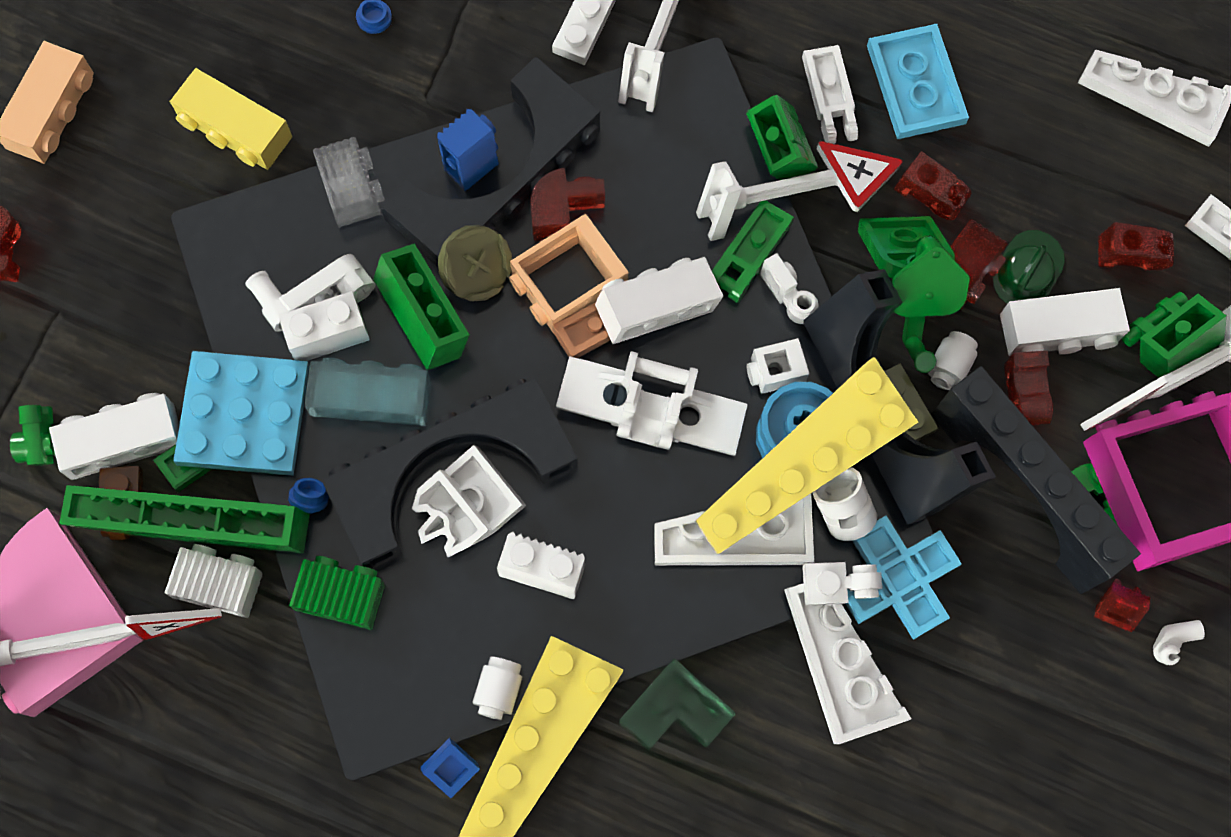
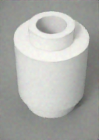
(953, 360)
(498, 688)

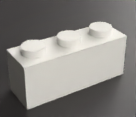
(658, 299)
(1065, 322)
(115, 435)

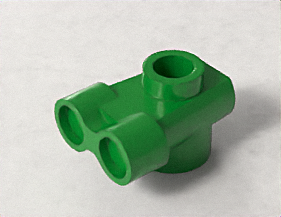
(35, 442)

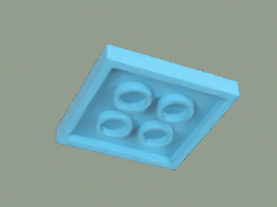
(242, 413)

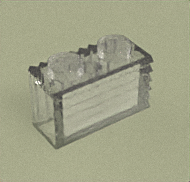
(347, 181)

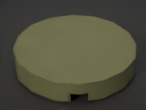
(474, 262)

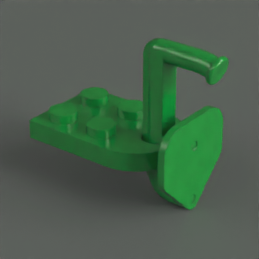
(921, 272)

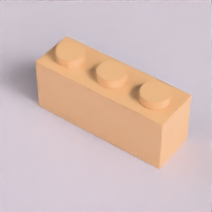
(44, 102)

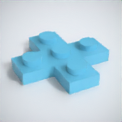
(904, 577)

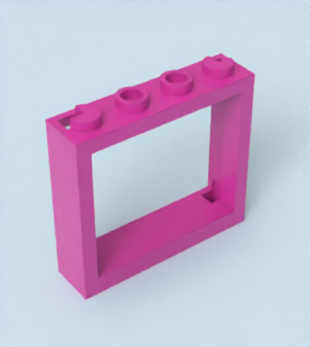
(1122, 492)

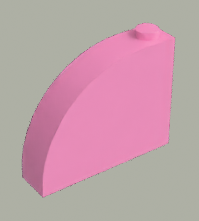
(50, 591)

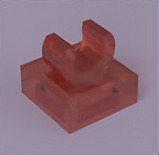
(1122, 606)

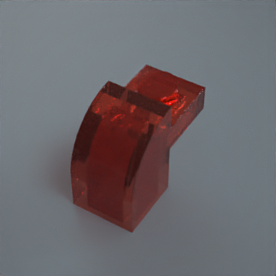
(555, 197)

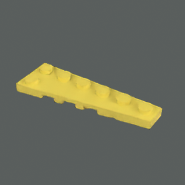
(829, 441)

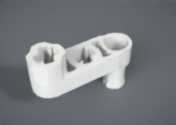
(335, 279)

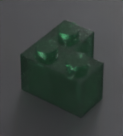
(678, 698)

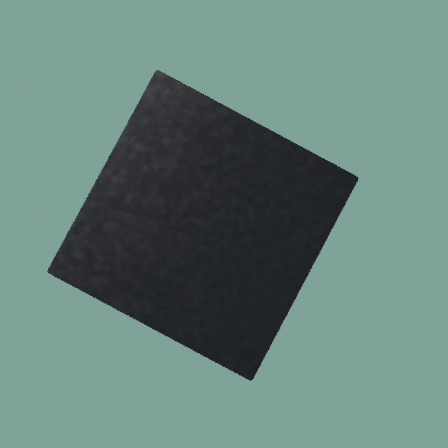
(443, 617)

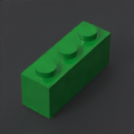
(420, 306)

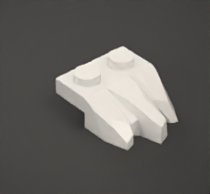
(466, 502)

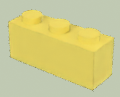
(230, 119)

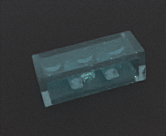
(368, 392)

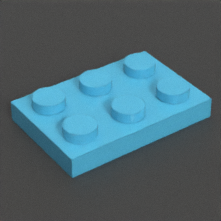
(917, 81)

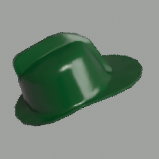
(1030, 267)

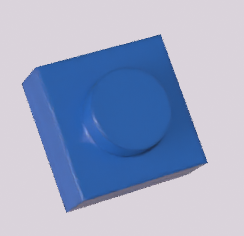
(450, 768)

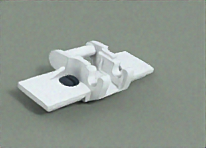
(648, 417)

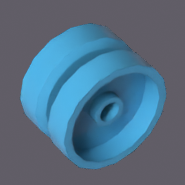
(785, 411)

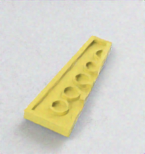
(546, 726)

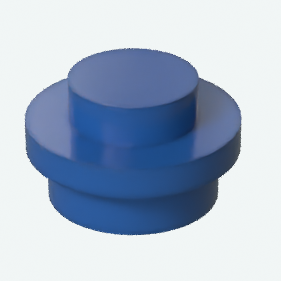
(373, 16)
(308, 495)

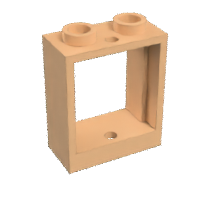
(595, 246)

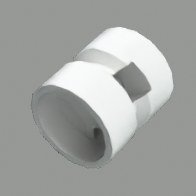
(846, 506)

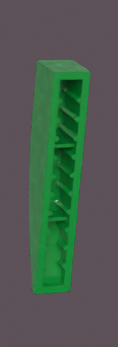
(186, 518)

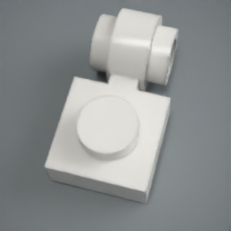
(782, 282)
(829, 584)

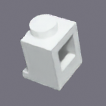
(786, 357)

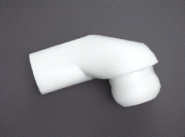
(1171, 639)

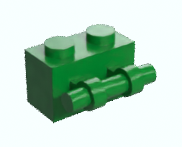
(1177, 333)

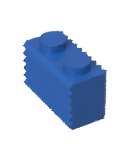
(468, 148)

